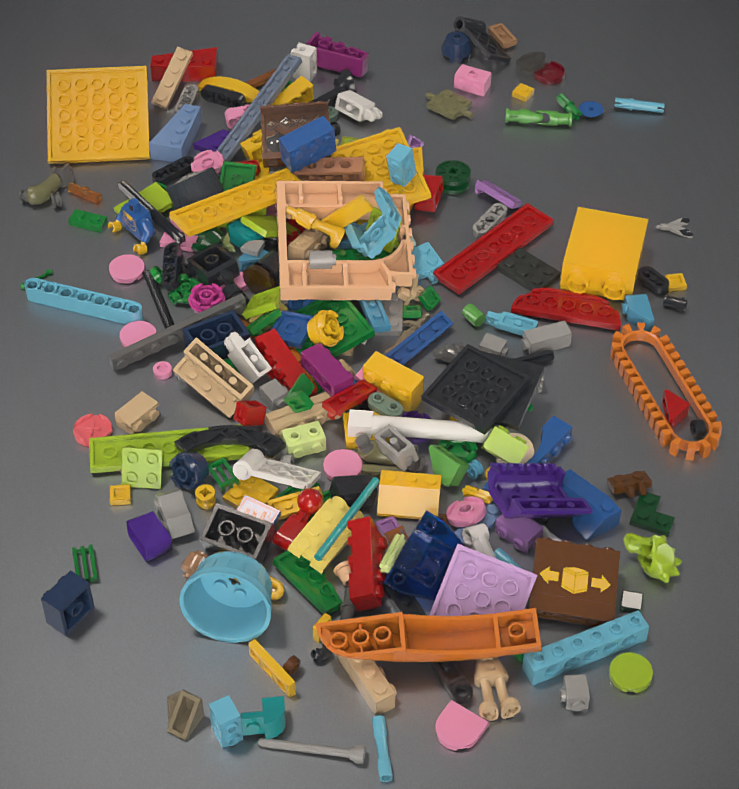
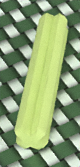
(392, 553)

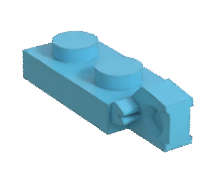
(510, 322)

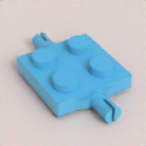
(426, 262)

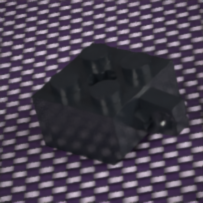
(214, 266)

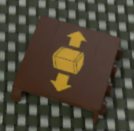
(574, 582)

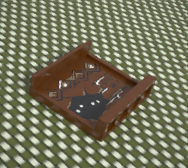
(283, 119)

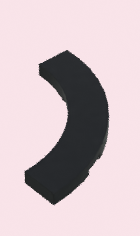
(233, 435)

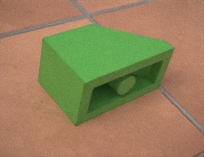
(447, 465)

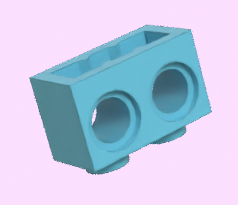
(401, 164)
(225, 721)

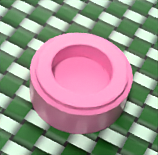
(162, 370)

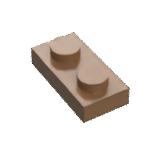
(502, 35)

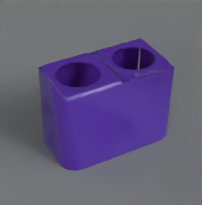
(149, 536)

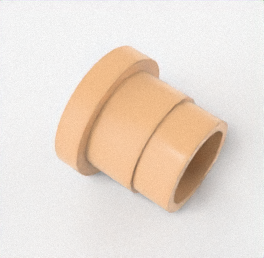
(342, 571)

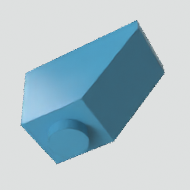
(638, 310)

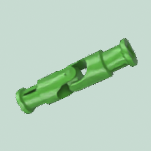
(526, 116)

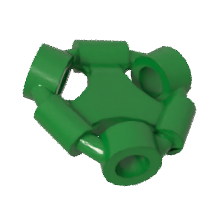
(183, 289)
(458, 450)

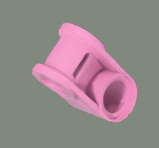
(233, 115)

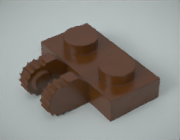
(629, 482)

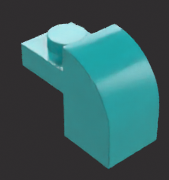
(269, 721)

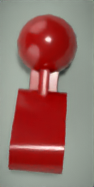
(309, 502)

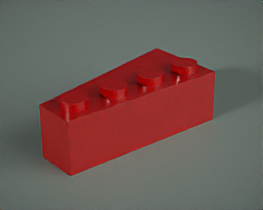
(201, 66)
(282, 361)
(367, 553)

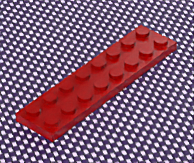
(492, 248)

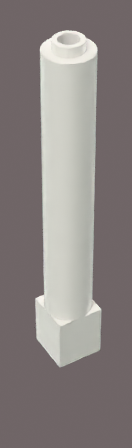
(366, 423)

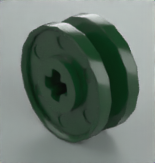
(455, 176)

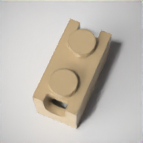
(137, 413)

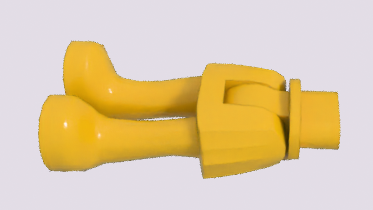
(309, 220)

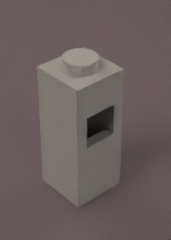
(546, 338)

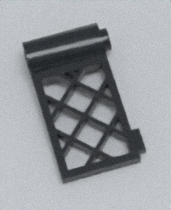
(477, 34)

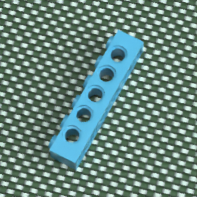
(585, 647)

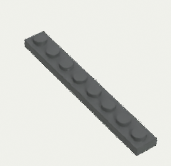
(172, 334)

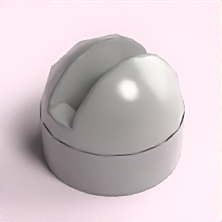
(288, 458)

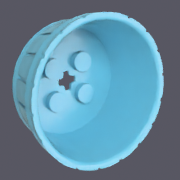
(226, 609)

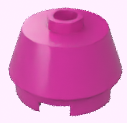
(205, 297)

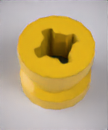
(209, 500)

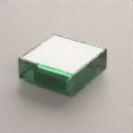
(631, 601)

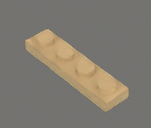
(172, 78)

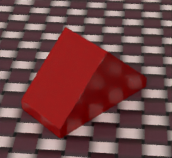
(674, 408)

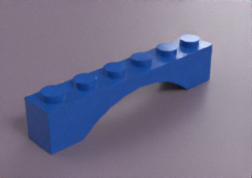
(554, 437)

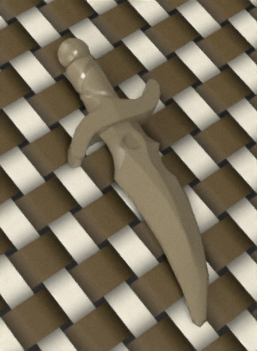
(414, 325)

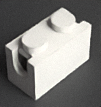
(308, 67)

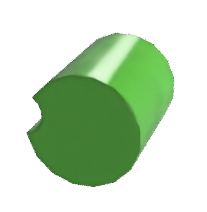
(473, 315)

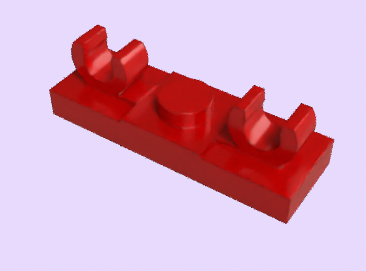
(348, 398)

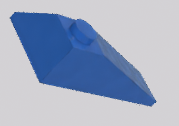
(605, 511)

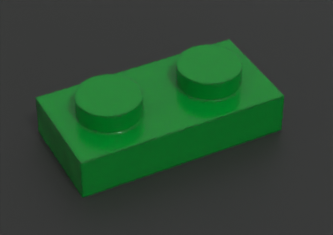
(87, 220)
(268, 318)

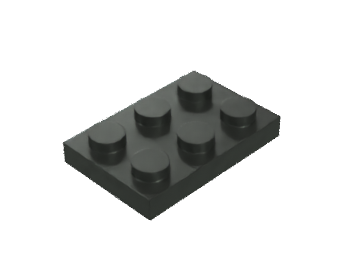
(528, 270)

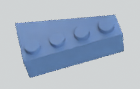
(177, 135)

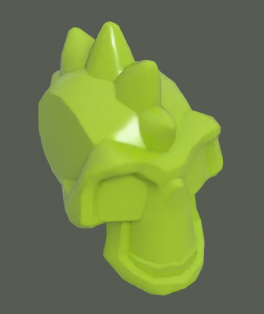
(654, 555)

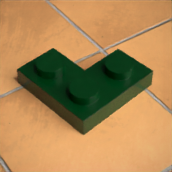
(648, 518)

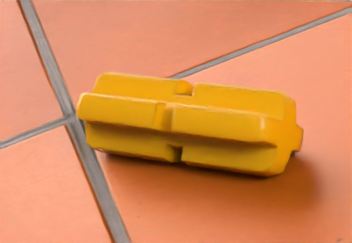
(470, 491)

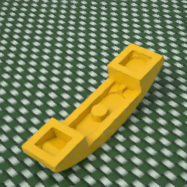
(231, 84)

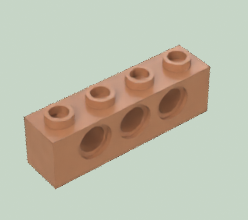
(334, 170)

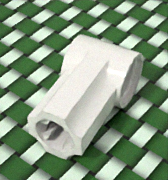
(477, 537)

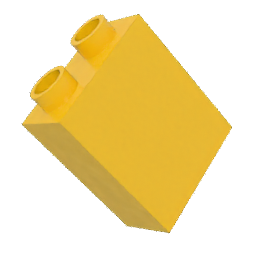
(603, 254)

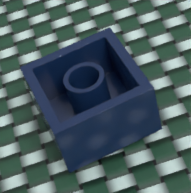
(67, 602)

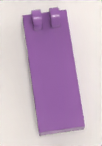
(498, 193)

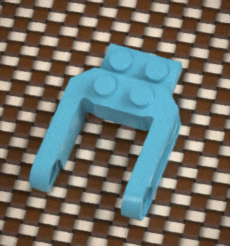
(380, 232)

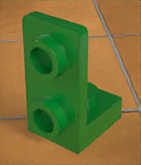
(298, 396)

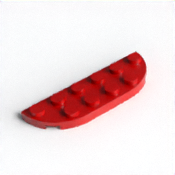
(567, 307)

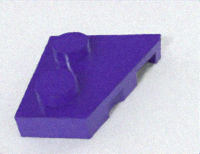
(211, 142)

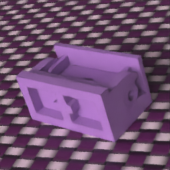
(519, 531)

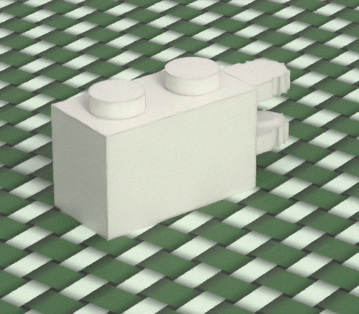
(357, 106)
(246, 357)

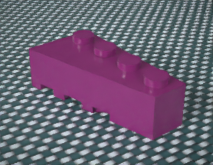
(338, 56)

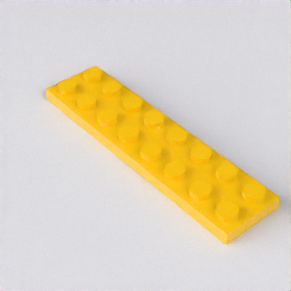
(230, 204)

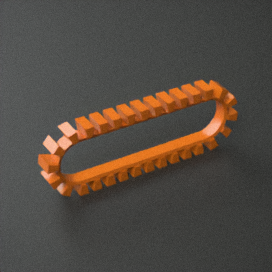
(685, 382)

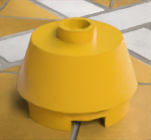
(325, 328)

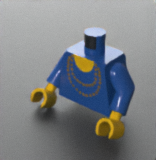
(137, 221)

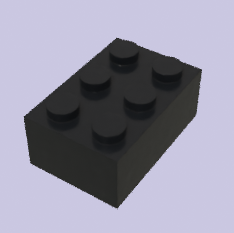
(237, 532)

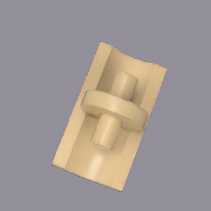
(408, 293)

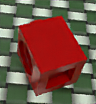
(250, 413)

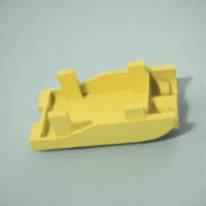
(319, 529)

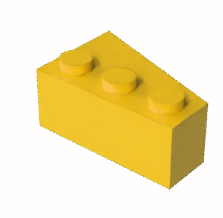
(299, 91)
(394, 380)

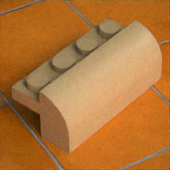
(213, 378)

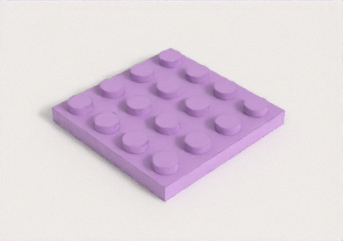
(481, 586)

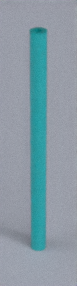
(347, 517)

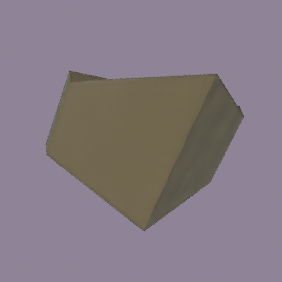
(184, 713)

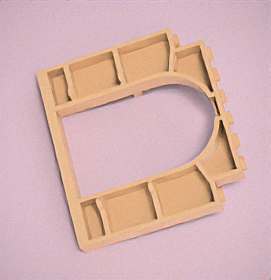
(348, 277)

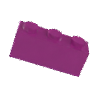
(326, 369)

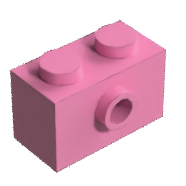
(472, 80)

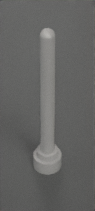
(355, 754)

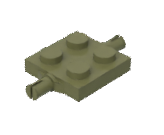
(449, 104)

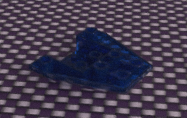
(424, 559)

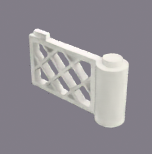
(256, 465)

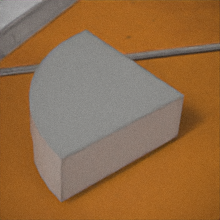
(253, 247)

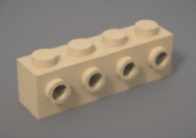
(307, 241)
(371, 683)

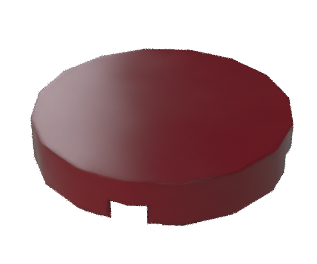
(550, 74)

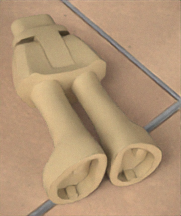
(492, 673)

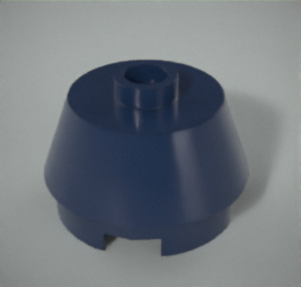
(456, 46)
(189, 470)

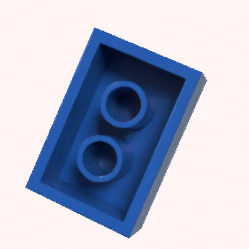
(307, 144)

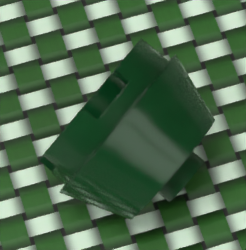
(207, 239)

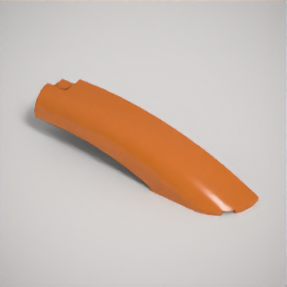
(432, 638)

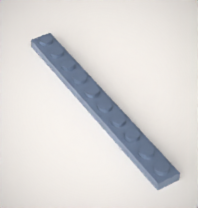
(253, 114)

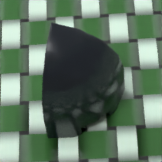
(345, 80)

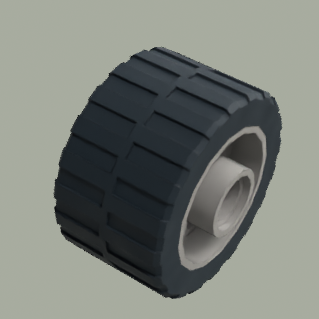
(194, 188)

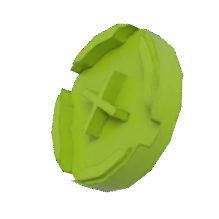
(630, 672)

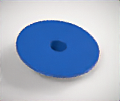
(591, 108)

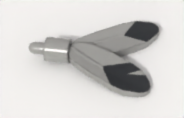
(677, 227)

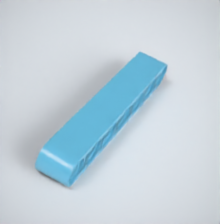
(83, 301)

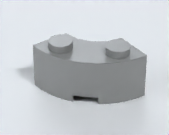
(174, 512)

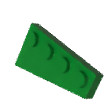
(308, 582)

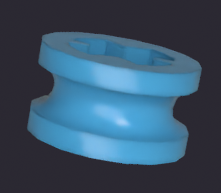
(475, 469)

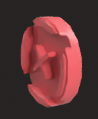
(91, 427)

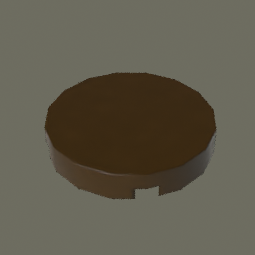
(257, 279)

